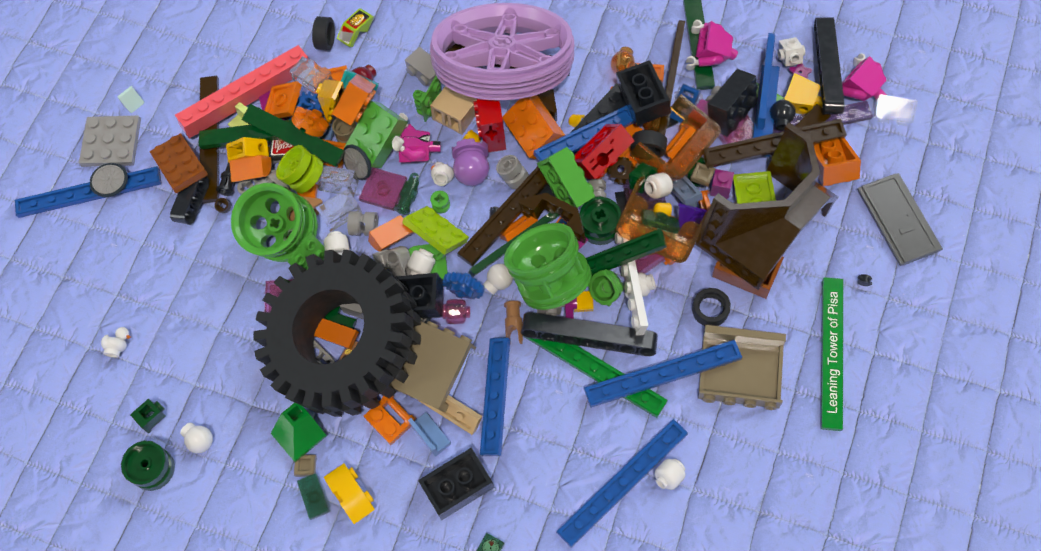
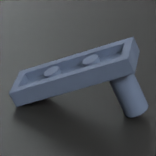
(686, 191)

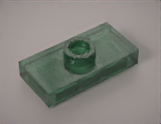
(660, 220)
(313, 496)

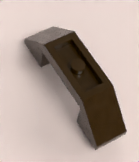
(535, 205)

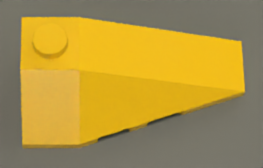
(328, 96)

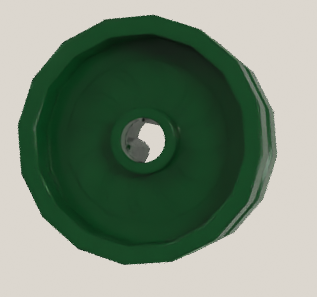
(600, 220)
(147, 465)

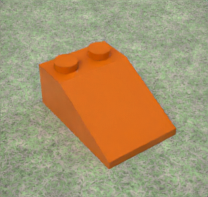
(837, 162)

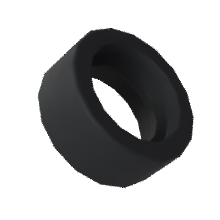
(323, 33)
(652, 140)
(718, 295)

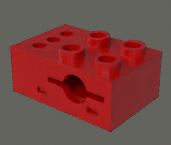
(490, 123)
(603, 150)

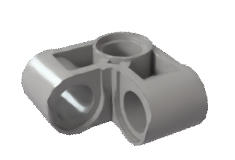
(394, 260)

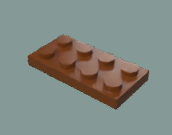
(178, 163)

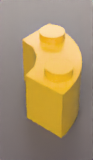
(349, 493)

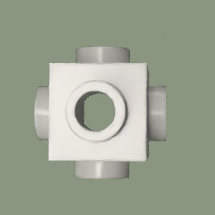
(791, 51)

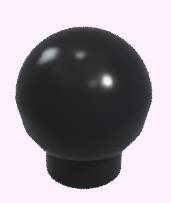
(782, 113)

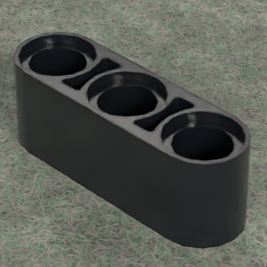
(189, 202)

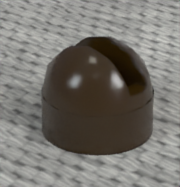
(219, 208)

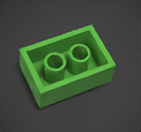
(376, 131)
(566, 178)

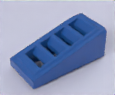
(684, 88)

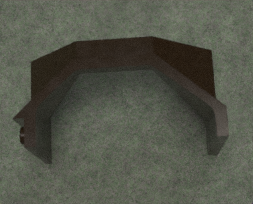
(757, 234)

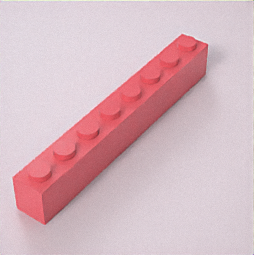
(243, 90)

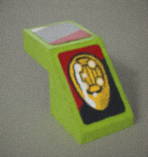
(357, 22)

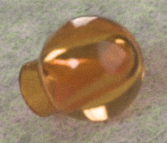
(622, 59)

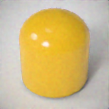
(575, 119)
(471, 134)
(663, 207)

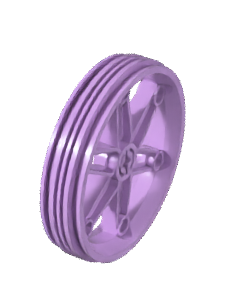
(475, 29)

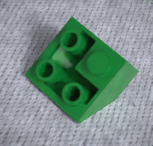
(297, 431)

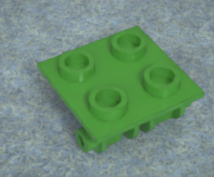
(424, 99)
(308, 246)

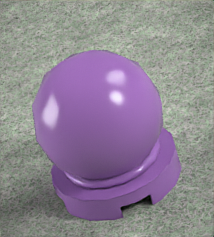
(470, 162)

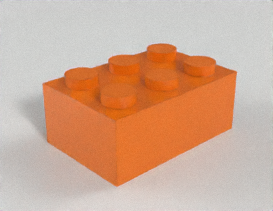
(354, 100)
(532, 124)

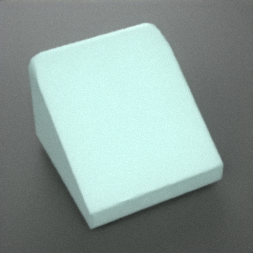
(130, 99)

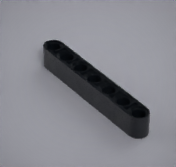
(829, 66)
(588, 334)

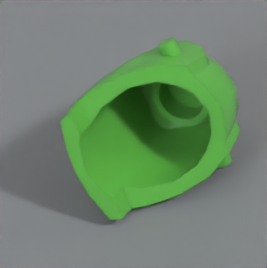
(605, 287)

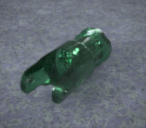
(407, 195)

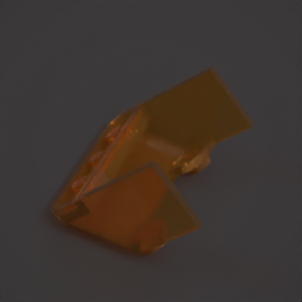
(705, 134)
(678, 245)

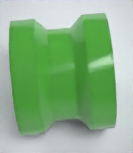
(443, 204)

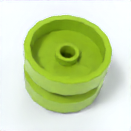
(299, 169)

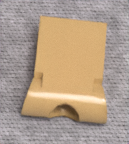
(453, 110)

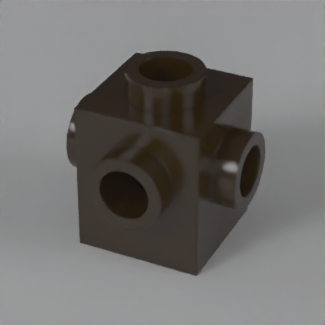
(621, 177)

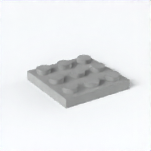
(110, 140)

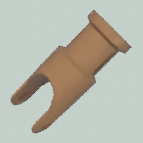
(513, 320)

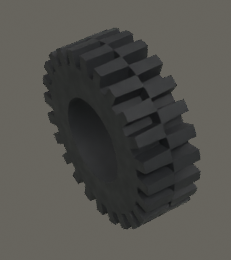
(301, 307)

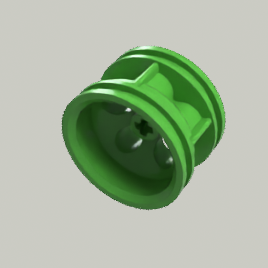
(256, 204)
(548, 266)

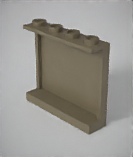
(436, 366)
(749, 381)

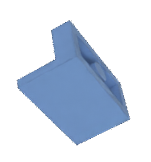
(430, 434)

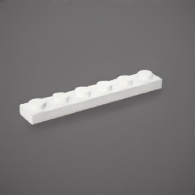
(633, 288)

